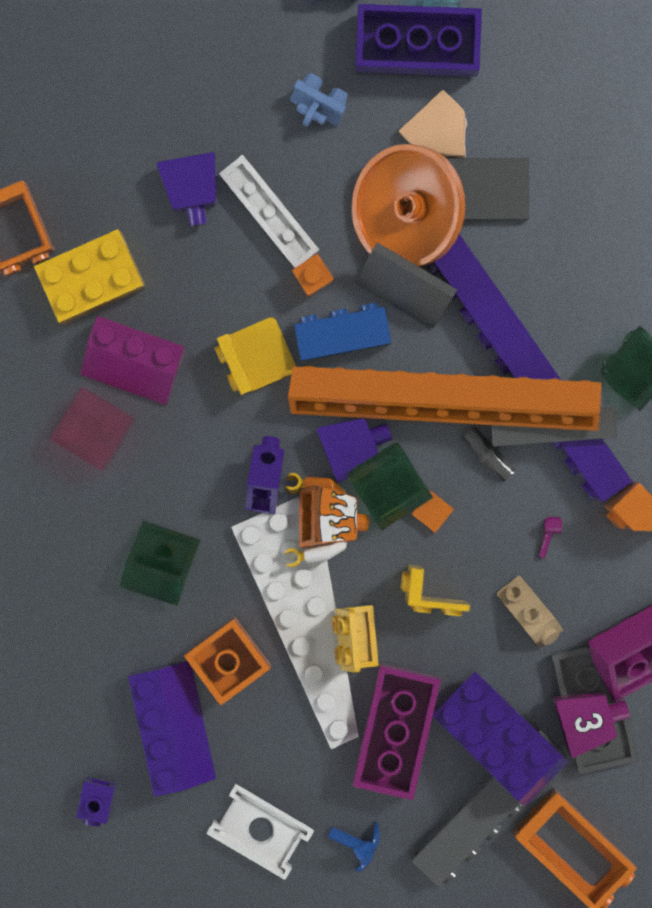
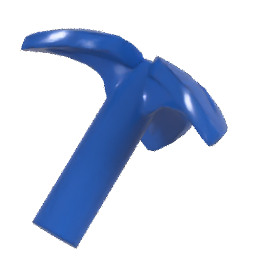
(362, 849)

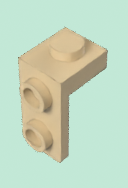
(530, 612)

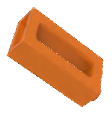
(594, 896)

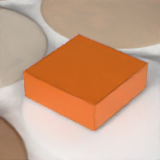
(433, 512)

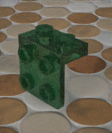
(631, 369)
(389, 485)

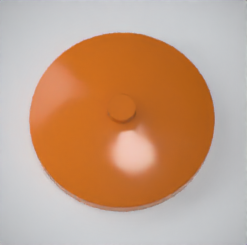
(409, 203)

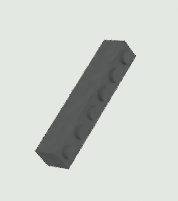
(467, 828)

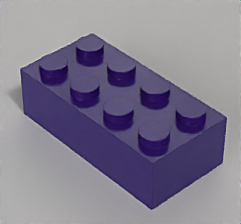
(418, 40)
(500, 739)

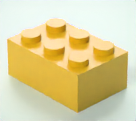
(90, 277)

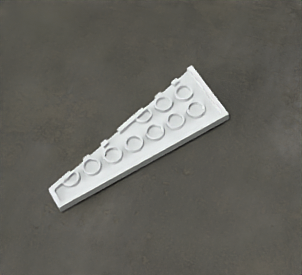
(302, 611)

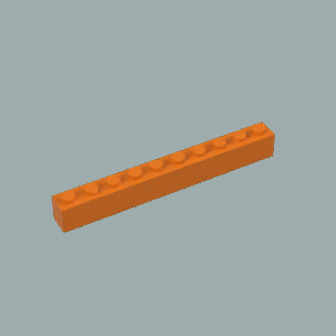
(445, 398)

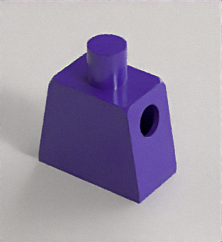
(191, 185)
(351, 444)
(265, 476)

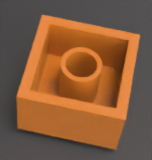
(227, 661)

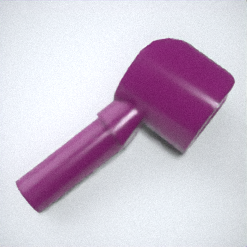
(552, 525)

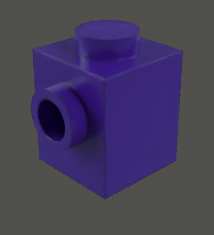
(96, 801)

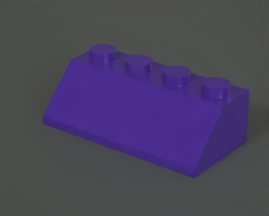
(172, 727)

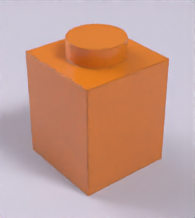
(313, 275)

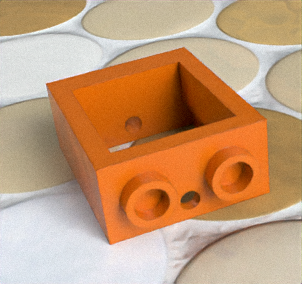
(40, 254)

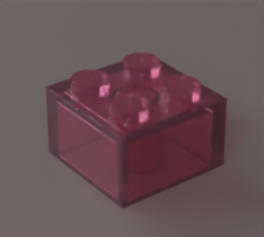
(93, 428)

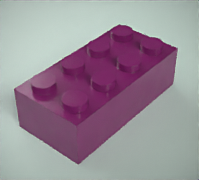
(396, 731)

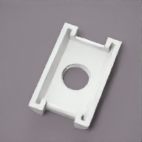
(271, 853)

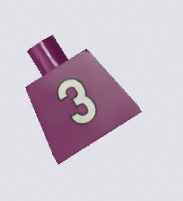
(588, 720)

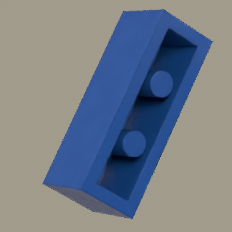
(342, 332)

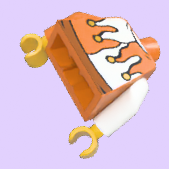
(325, 518)

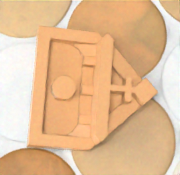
(439, 127)

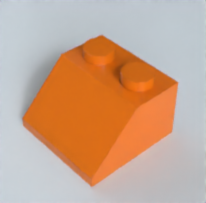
(631, 508)

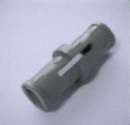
(488, 454)

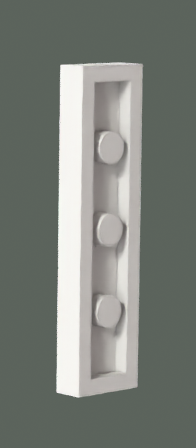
(269, 211)

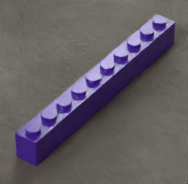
(522, 357)

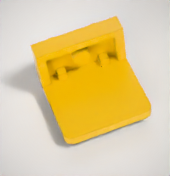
(255, 356)
(412, 584)
(355, 638)

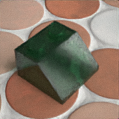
(159, 563)

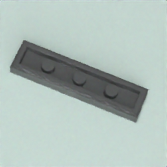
(529, 435)

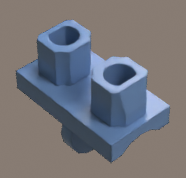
(317, 105)

